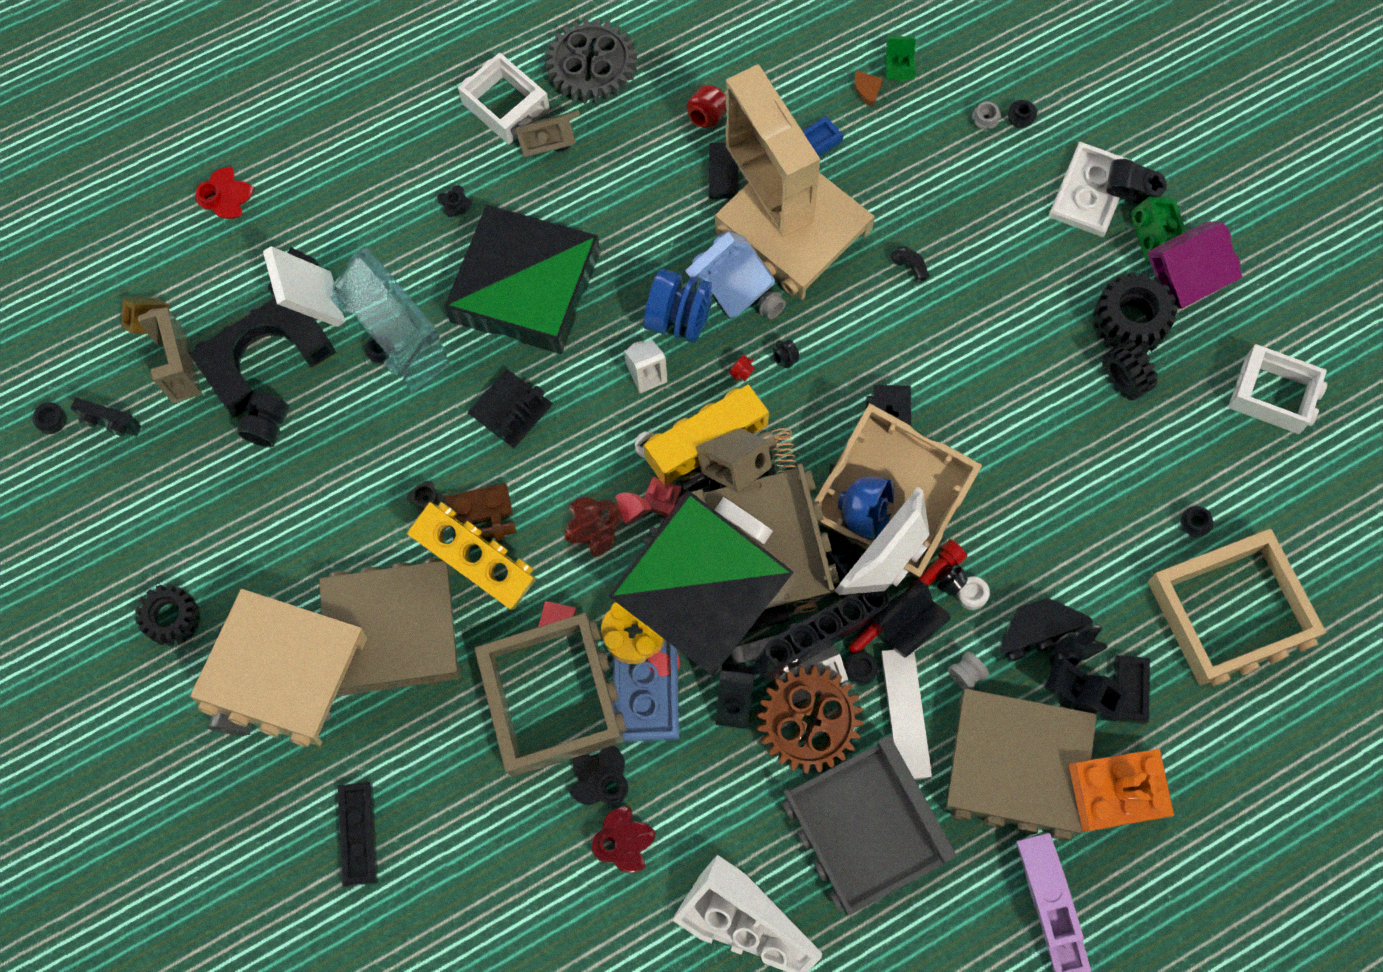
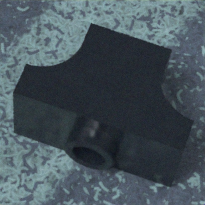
(735, 695)

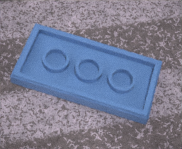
(647, 699)

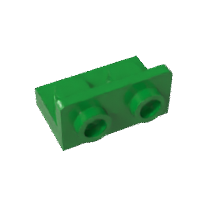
(1156, 222)

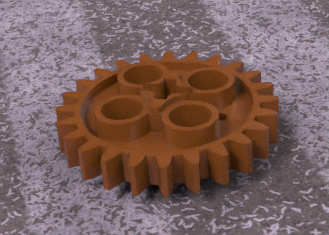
(838, 727)

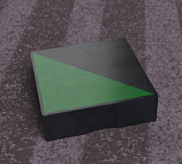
(523, 278)
(700, 583)

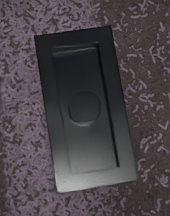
(114, 420)

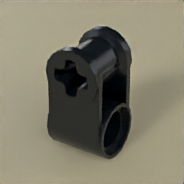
(1134, 181)

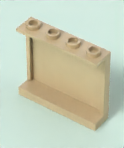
(807, 252)
(277, 667)

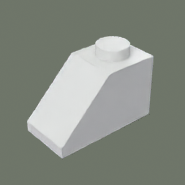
(646, 365)

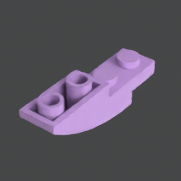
(1053, 904)

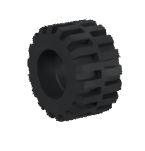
(1142, 294)

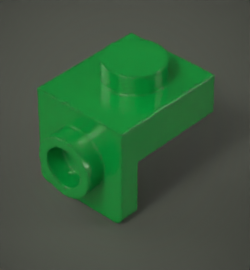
(900, 58)

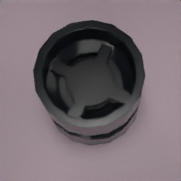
(263, 419)

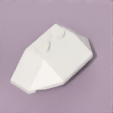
(891, 550)

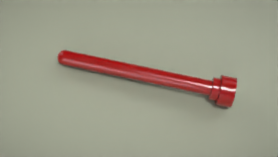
(950, 555)

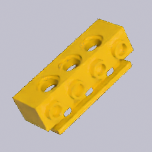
(429, 532)

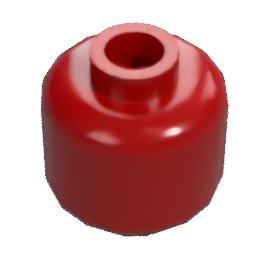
(707, 106)

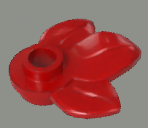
(227, 191)

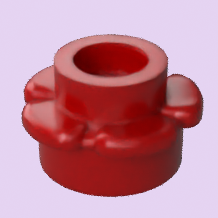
(742, 368)

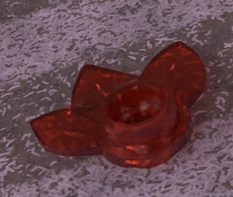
(588, 524)

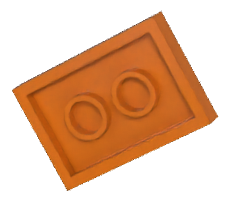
(1121, 790)

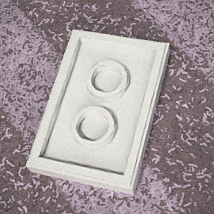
(1083, 193)
(302, 286)

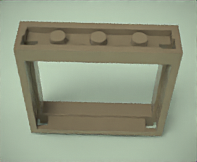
(607, 692)

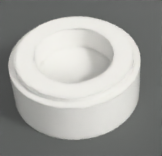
(973, 594)

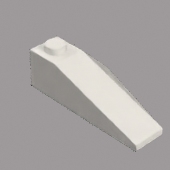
(736, 912)

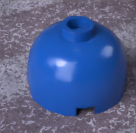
(866, 506)

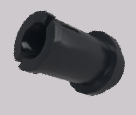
(694, 481)

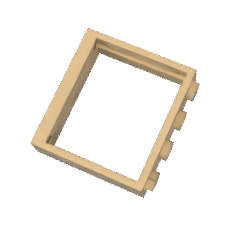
(1265, 542)

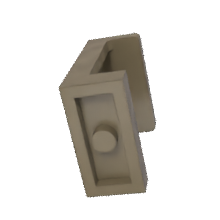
(178, 377)

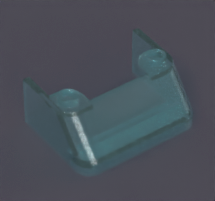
(391, 319)

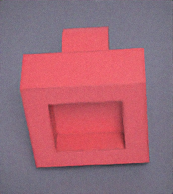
(661, 497)

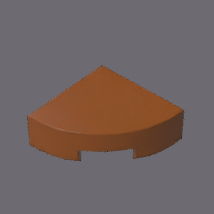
(867, 87)

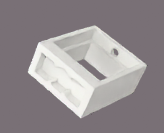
(525, 112)
(1286, 367)

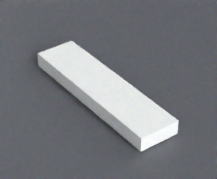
(906, 712)

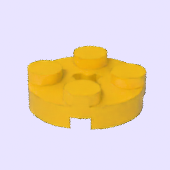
(617, 639)

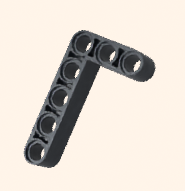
(858, 607)

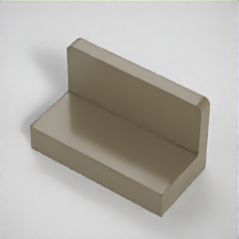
(547, 134)

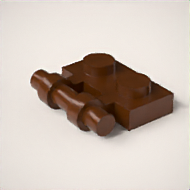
(483, 506)

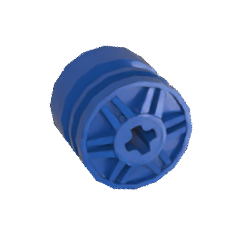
(673, 304)

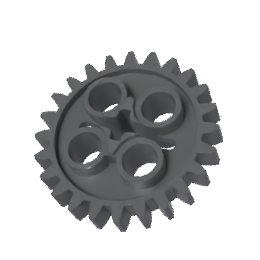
(566, 57)

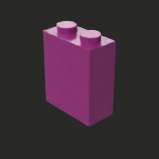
(1196, 263)

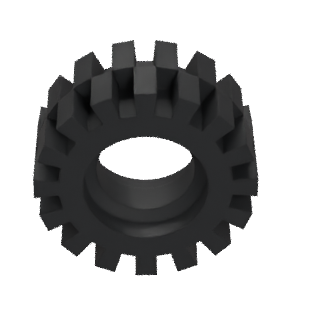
(1130, 370)
(152, 605)

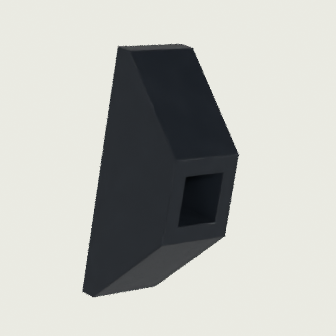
(1038, 627)

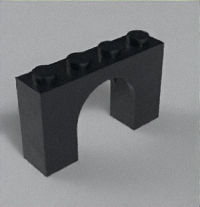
(221, 355)

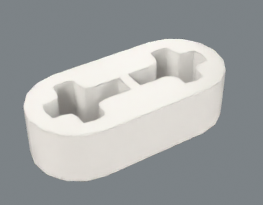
(743, 520)

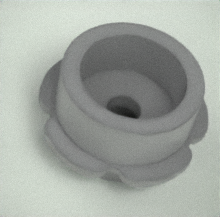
(986, 109)
(771, 304)

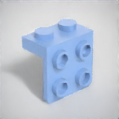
(734, 271)

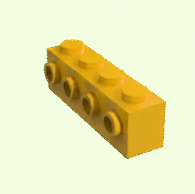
(675, 451)

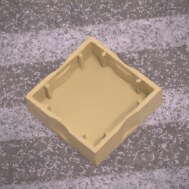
(771, 150)
(896, 452)

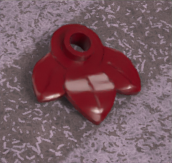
(628, 840)

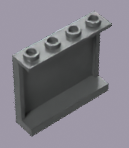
(868, 827)

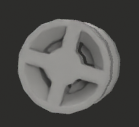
(968, 671)

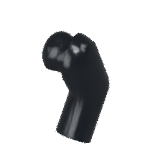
(914, 260)

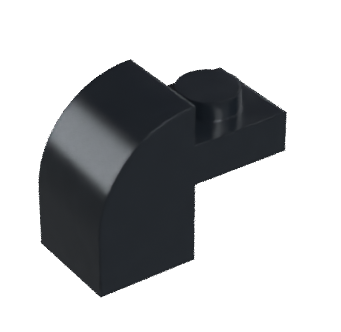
(1085, 692)

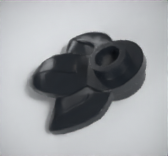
(1078, 645)
(595, 776)

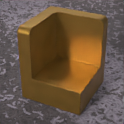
(137, 306)

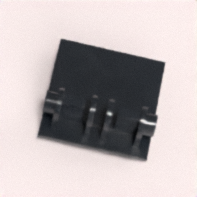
(510, 408)

